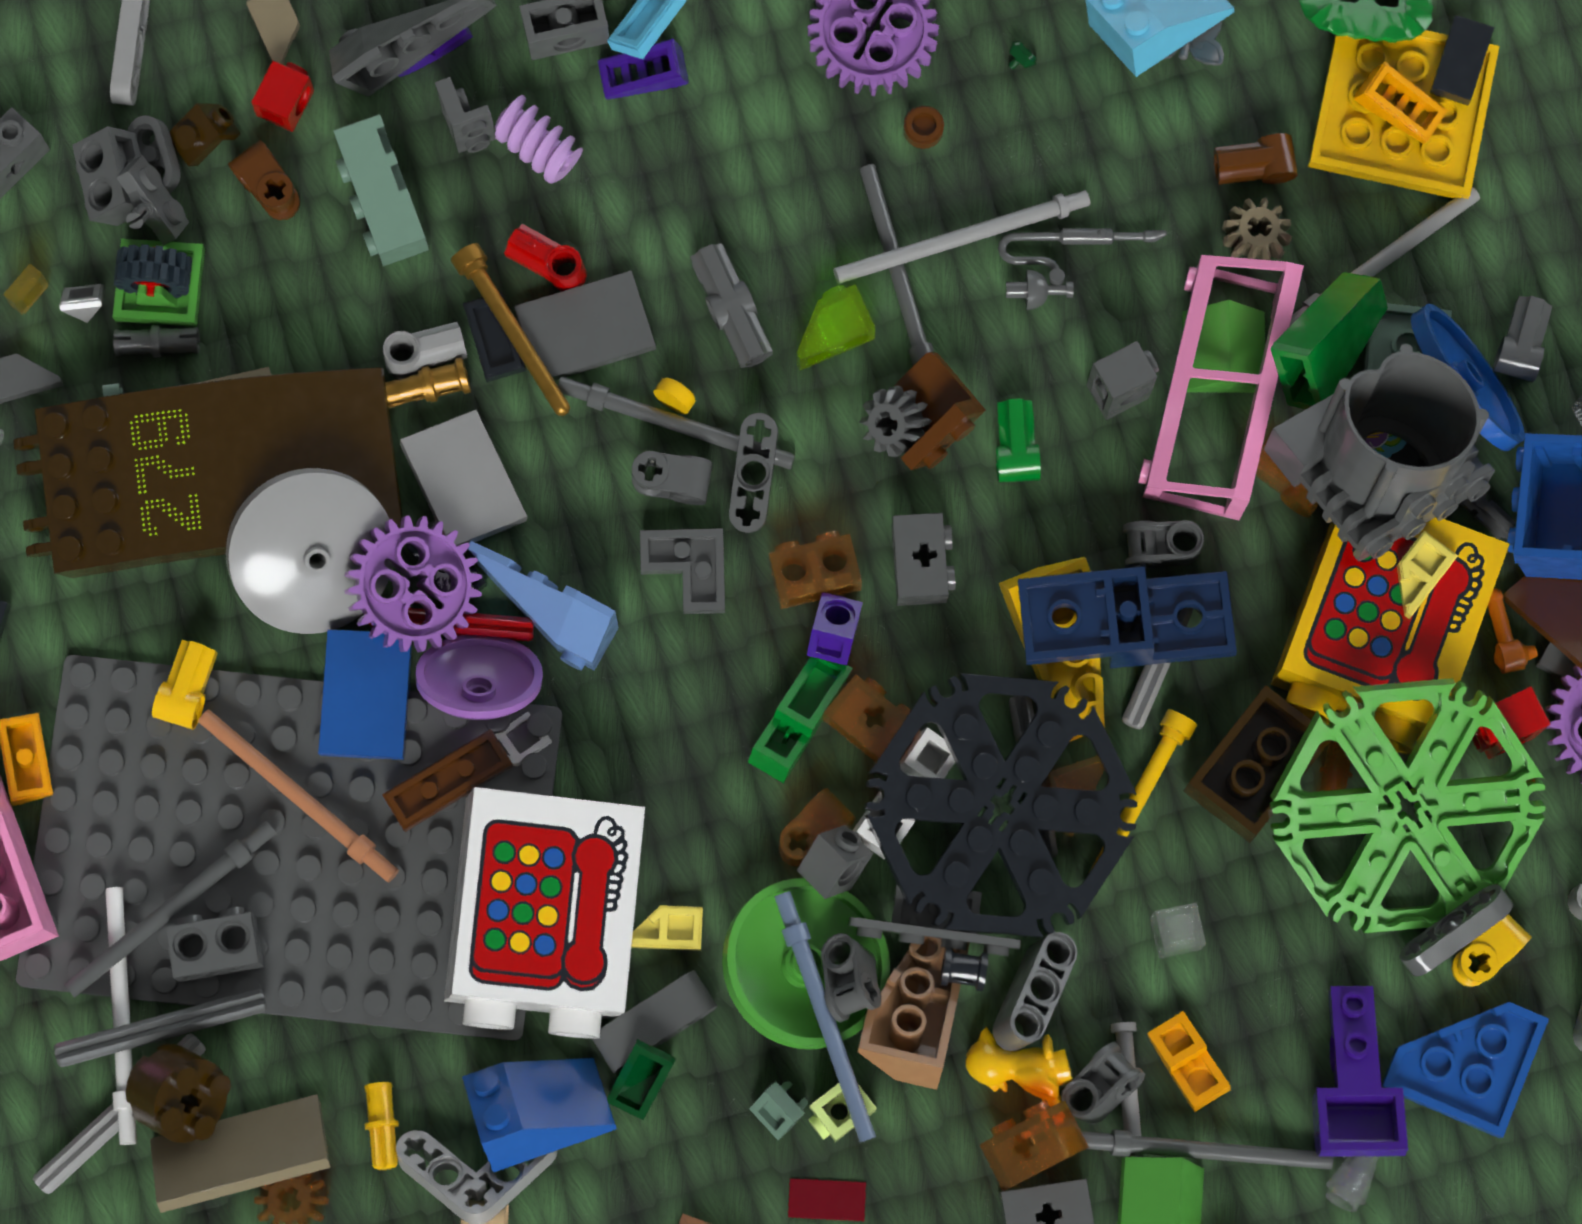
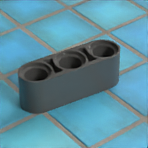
(1022, 1004)
(655, 1019)

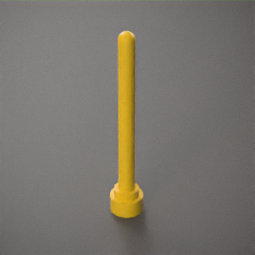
(1174, 732)

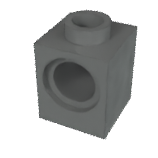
(835, 861)

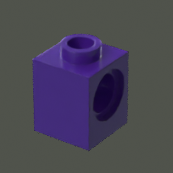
(834, 628)

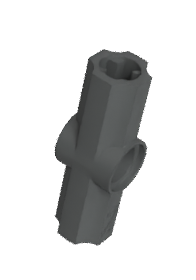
(731, 305)

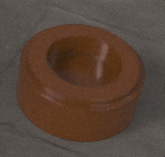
(923, 127)

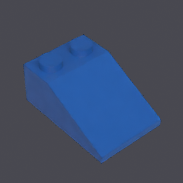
(536, 1108)

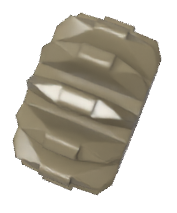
(1251, 219)

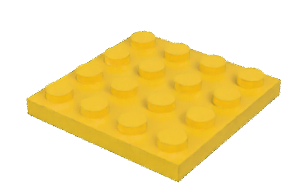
(1367, 147)

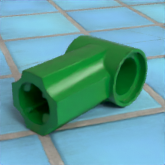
(1017, 453)

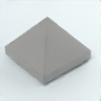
(82, 301)

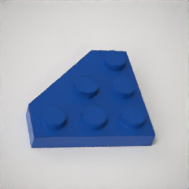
(1471, 1067)

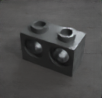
(98, 163)
(215, 956)

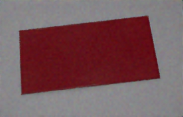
(827, 1199)

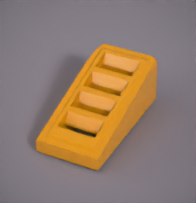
(1408, 92)

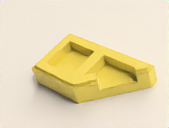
(1422, 570)
(670, 929)

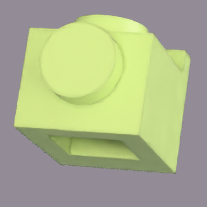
(824, 1122)

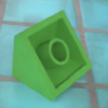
(1231, 342)
(1160, 1191)

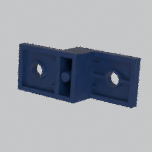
(1126, 617)

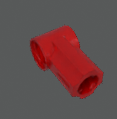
(544, 257)

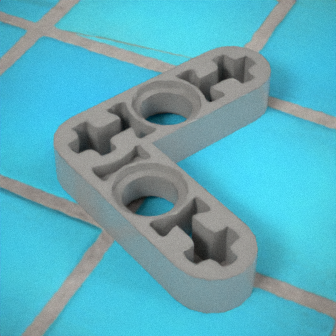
(469, 1183)

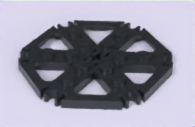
(962, 800)

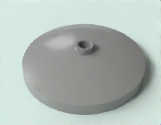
(279, 533)

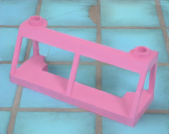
(1199, 283)

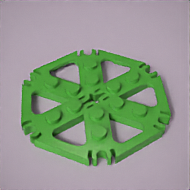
(1385, 773)

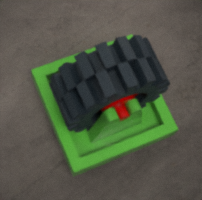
(158, 282)

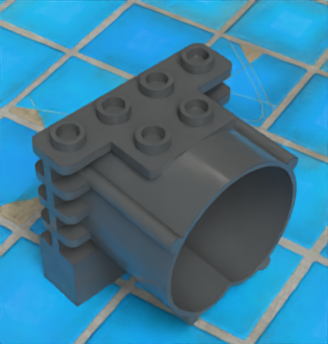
(1365, 492)

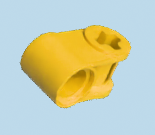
(1492, 949)

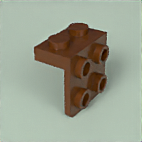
(949, 407)

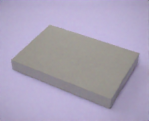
(463, 479)

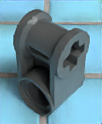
(676, 477)
(1159, 544)
(849, 977)
(1104, 1082)

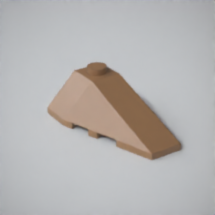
(915, 1018)

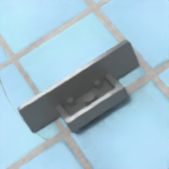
(915, 927)

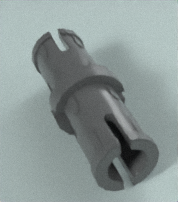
(156, 341)

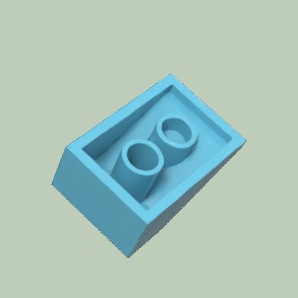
(1152, 29)

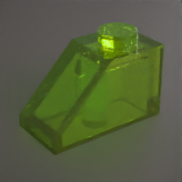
(835, 326)

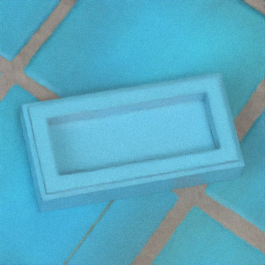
(643, 26)

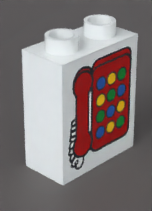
(544, 910)

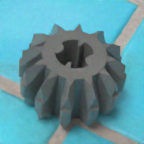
(890, 406)

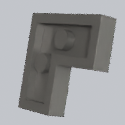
(695, 555)

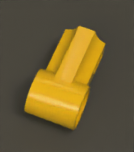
(182, 696)

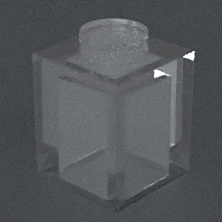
(1177, 930)

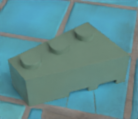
(379, 191)

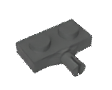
(151, 201)

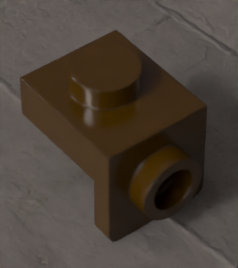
(202, 132)

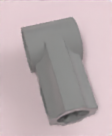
(428, 347)

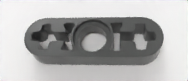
(748, 440)
(1456, 930)

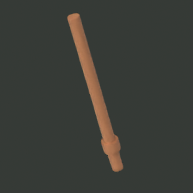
(359, 847)

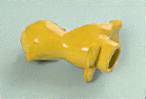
(1034, 1068)

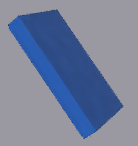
(364, 697)

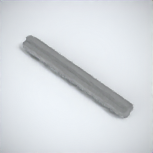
(91, 1138)

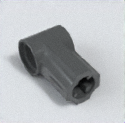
(1521, 348)

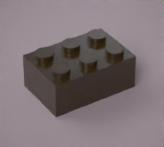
(1249, 762)

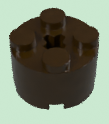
(177, 1093)

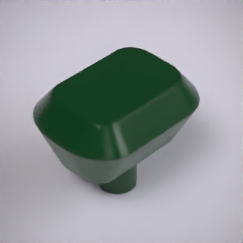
(1021, 55)

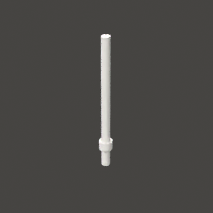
(120, 1016)

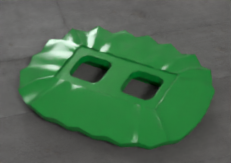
(1370, 20)

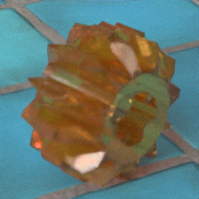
(306, 1195)

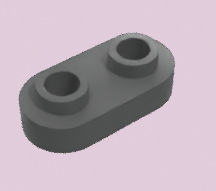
(159, 153)

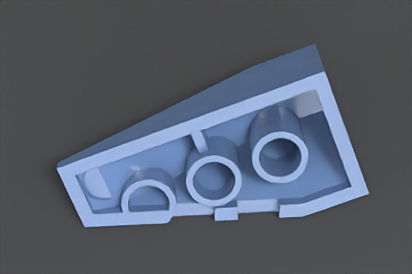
(567, 619)

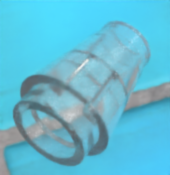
(1352, 1182)

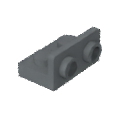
(469, 128)

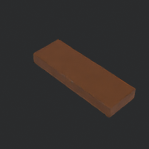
(447, 780)

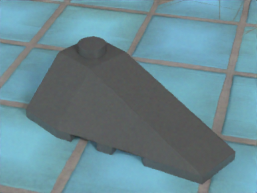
(383, 50)

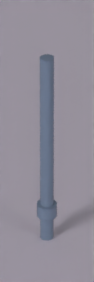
(797, 936)

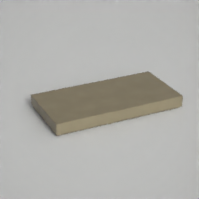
(241, 1154)

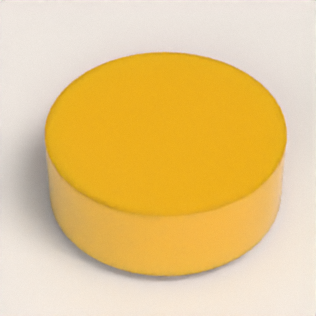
(674, 395)

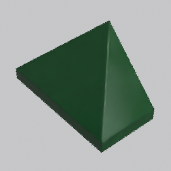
(640, 1079)

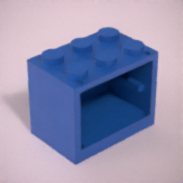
(1548, 507)

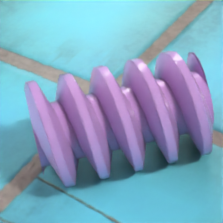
(535, 141)

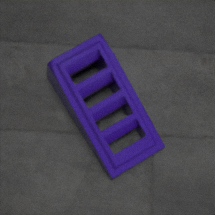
(660, 81)

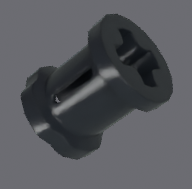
(964, 969)

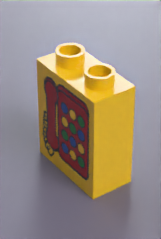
(1357, 634)

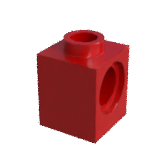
(283, 95)

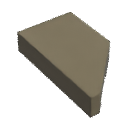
(276, 25)

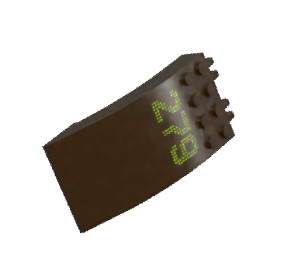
(170, 466)

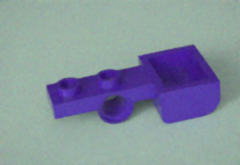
(1357, 1114)

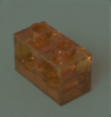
(817, 577)

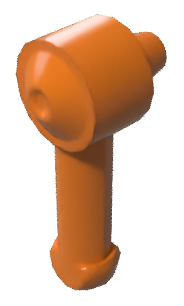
(1509, 653)

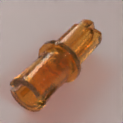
(1336, 768)

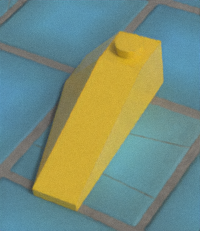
(1080, 676)

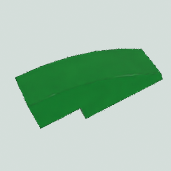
(798, 717)

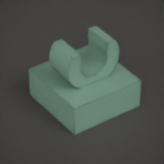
(778, 1110)

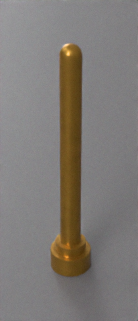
(472, 263)

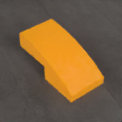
(1188, 1061)

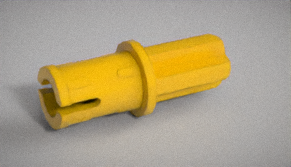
(381, 1125)

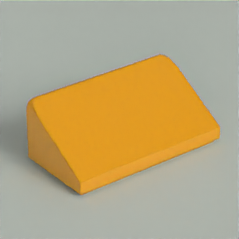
(25, 759)

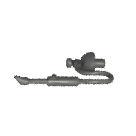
(1035, 287)

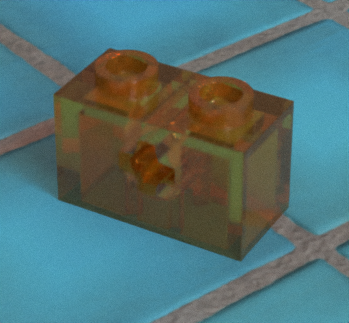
(849, 716)
(1054, 1140)

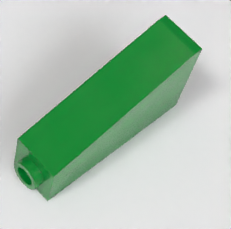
(1328, 338)

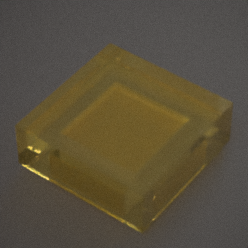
(26, 289)

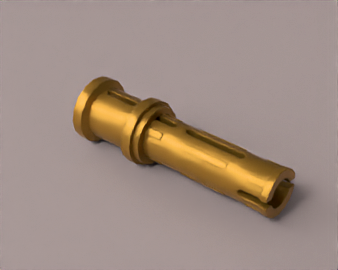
(429, 384)

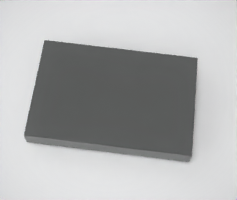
(587, 325)

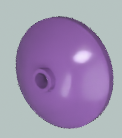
(479, 677)

